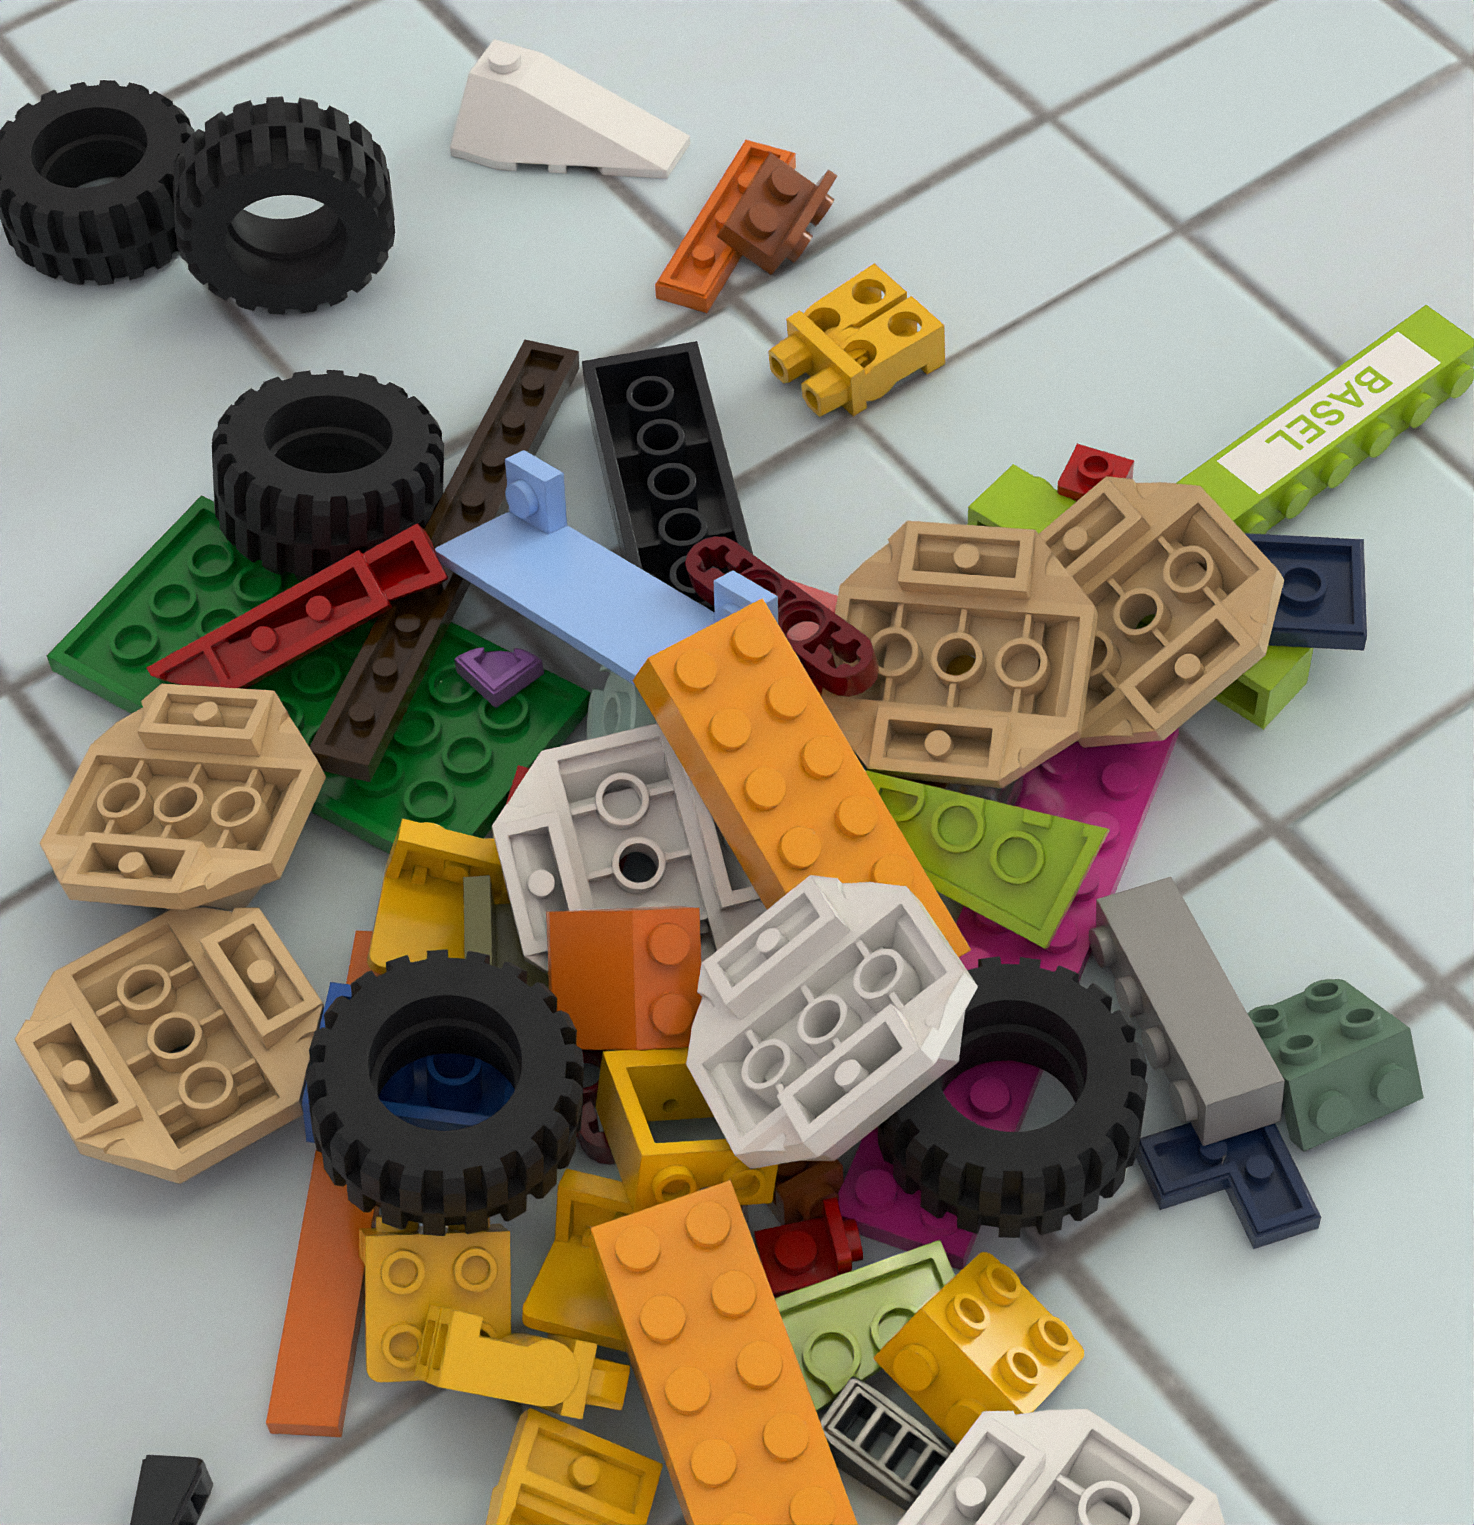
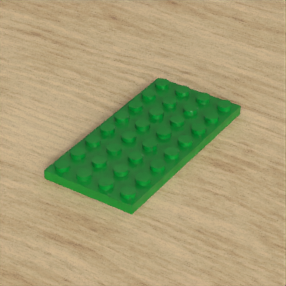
(451, 750)

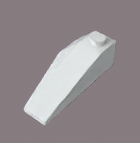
(541, 112)

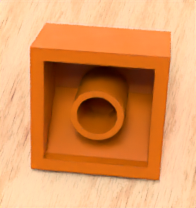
(626, 974)

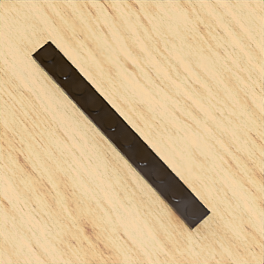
(410, 632)

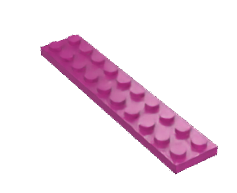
(1087, 785)

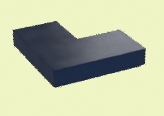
(1250, 1168)

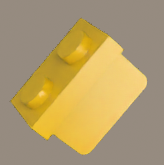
(424, 892)
(416, 1270)
(568, 1289)
(980, 1349)

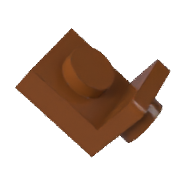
(802, 1187)

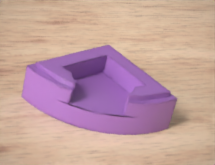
(499, 673)

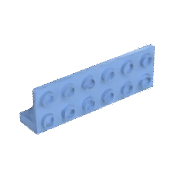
(578, 585)

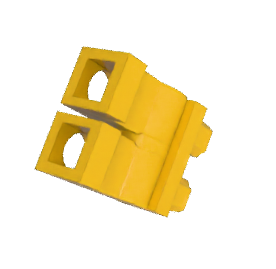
(858, 343)
(521, 1368)

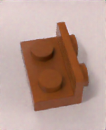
(774, 214)

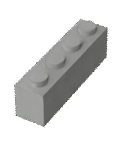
(1186, 1012)

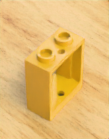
(660, 1087)

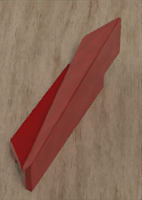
(306, 615)

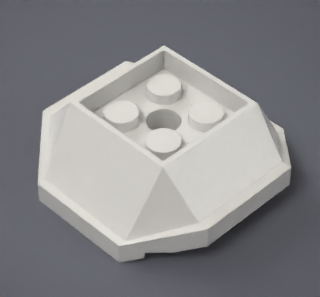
(591, 808)
(825, 1019)
(1058, 1472)

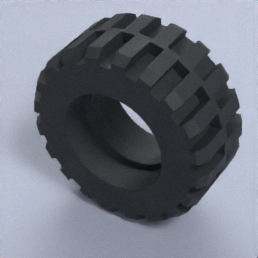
(83, 138)
(276, 153)
(323, 469)
(430, 1011)
(1041, 1172)

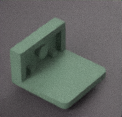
(1339, 1060)

